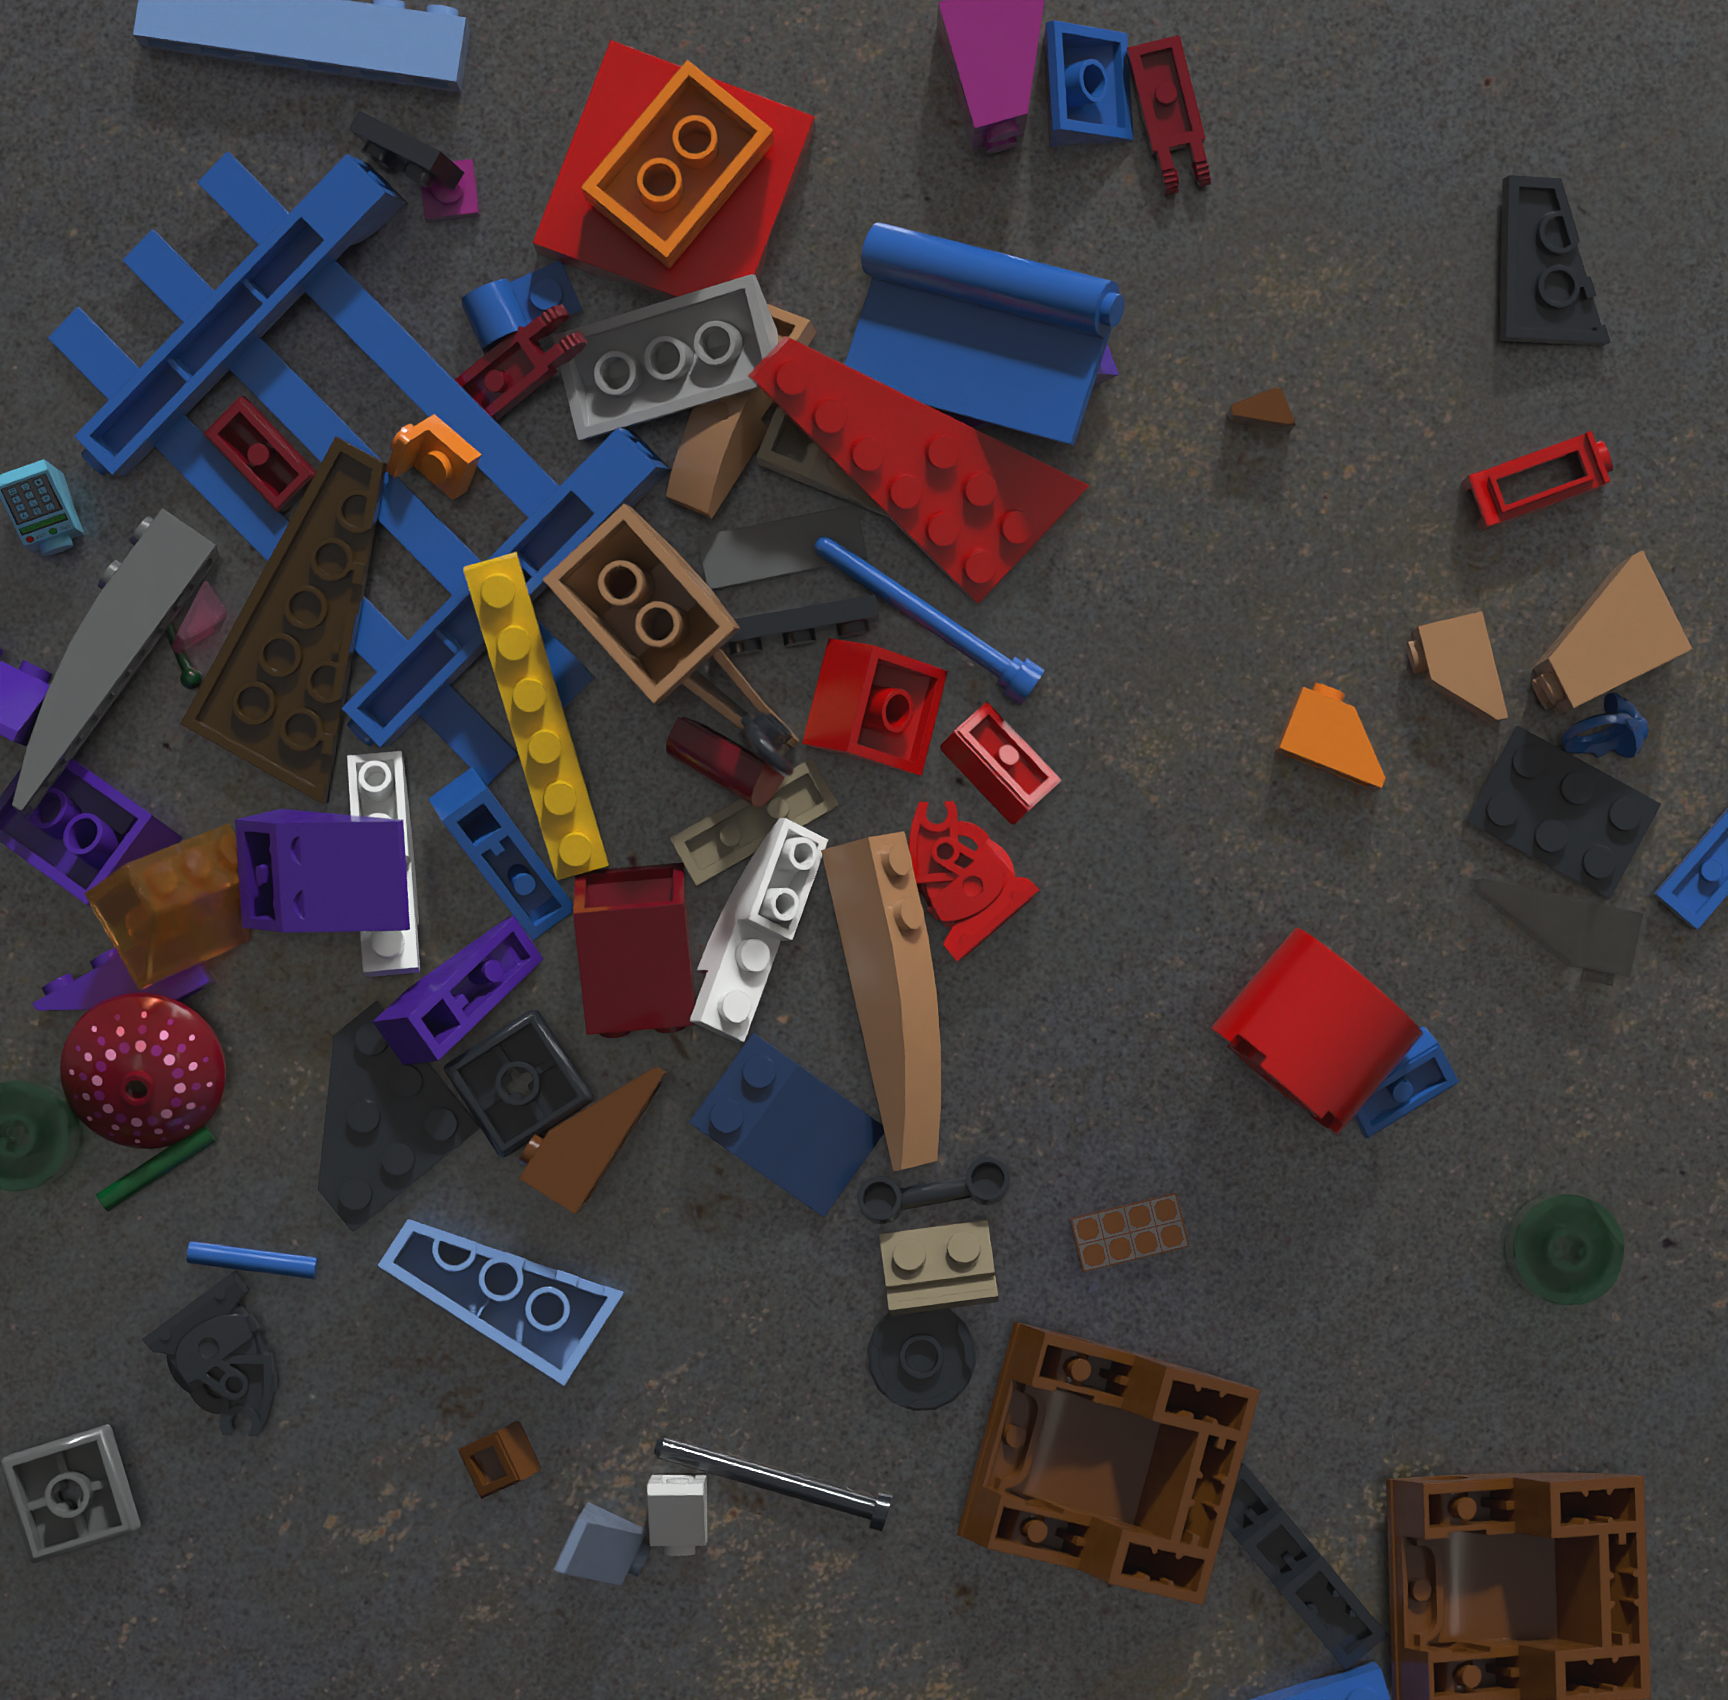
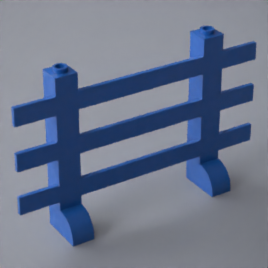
(224, 333)

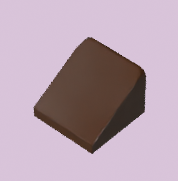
(1264, 411)
(500, 1459)

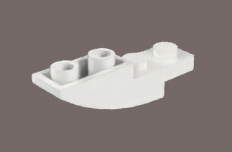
(380, 791)
(752, 925)

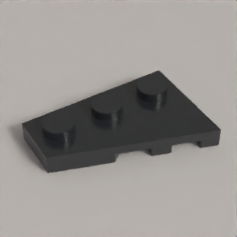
(1542, 272)

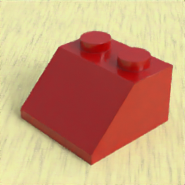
(874, 706)

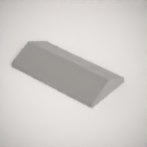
(668, 357)

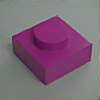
(444, 204)

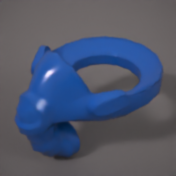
(1623, 736)

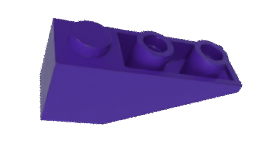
(112, 979)

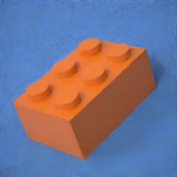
(678, 164)

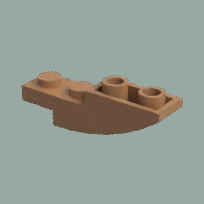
(725, 435)

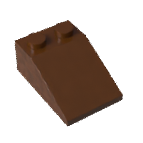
(580, 1150)

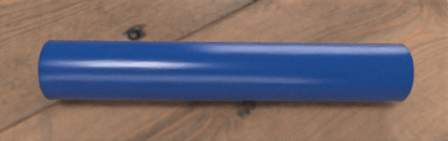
(252, 1260)

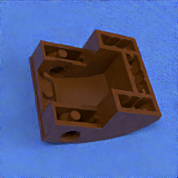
(1108, 1463)
(1518, 1587)

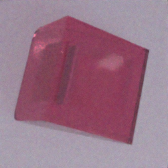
(201, 621)

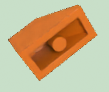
(1330, 737)

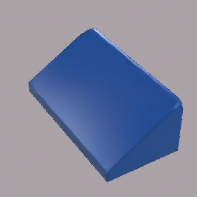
(1412, 1083)

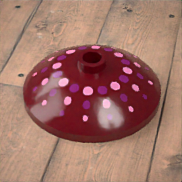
(150, 1042)

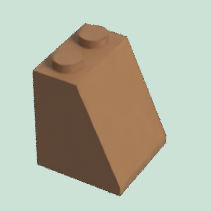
(1611, 640)

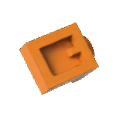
(435, 453)

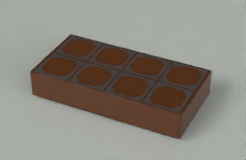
(1129, 1232)

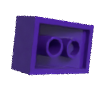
(81, 830)

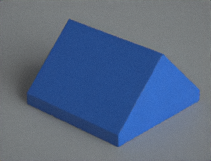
(1086, 85)

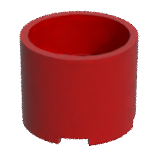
(1317, 1030)

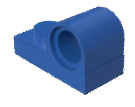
(504, 305)

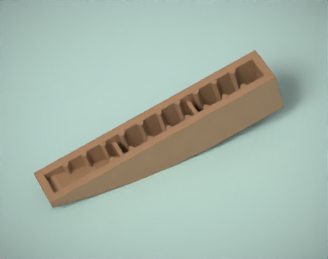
(892, 988)

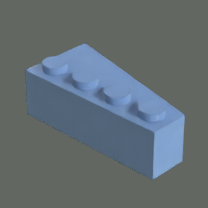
(513, 1302)

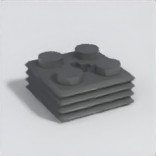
(54, 1526)

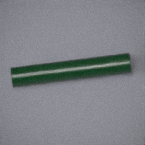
(155, 1168)

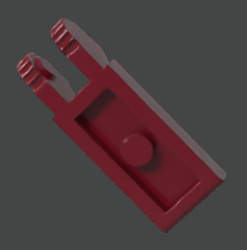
(1168, 108)
(520, 364)

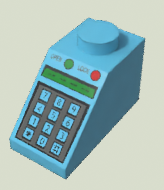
(40, 507)

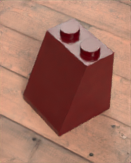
(634, 949)

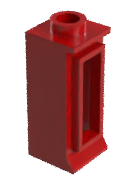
(1593, 459)

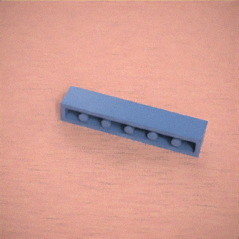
(317, 36)

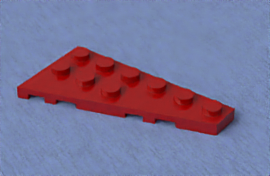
(943, 483)

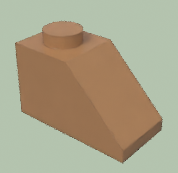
(1459, 664)

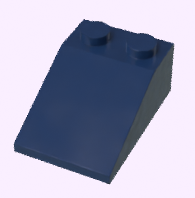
(788, 1125)

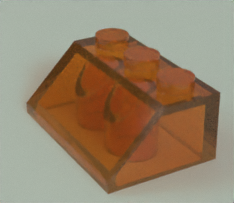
(174, 906)

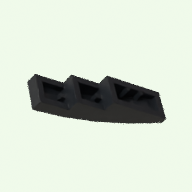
(1300, 1572)

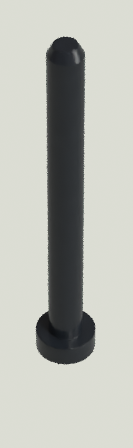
(776, 1481)

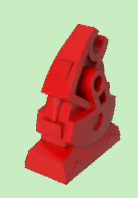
(962, 886)

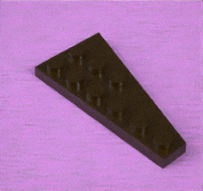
(290, 652)

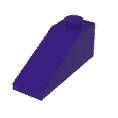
(457, 994)

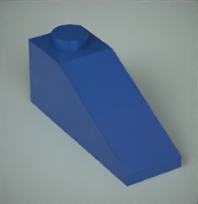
(501, 853)

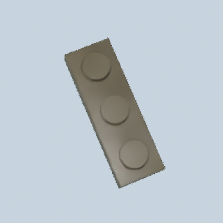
(740, 827)

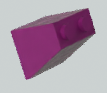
(991, 65)

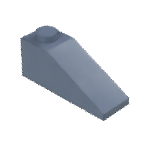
(603, 1547)

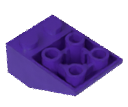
(322, 872)

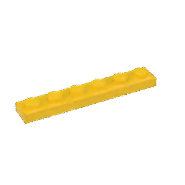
(536, 715)

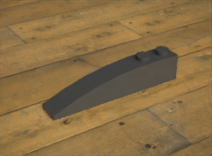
(111, 643)

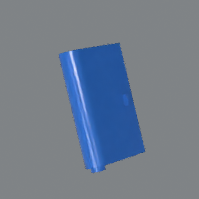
(982, 331)

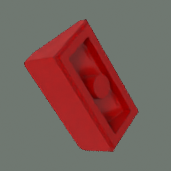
(999, 763)

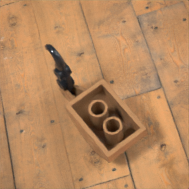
(661, 623)

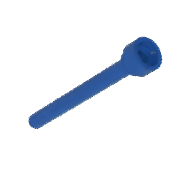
(1014, 675)

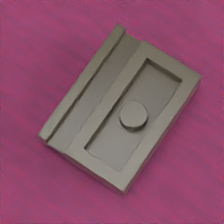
(938, 1268)

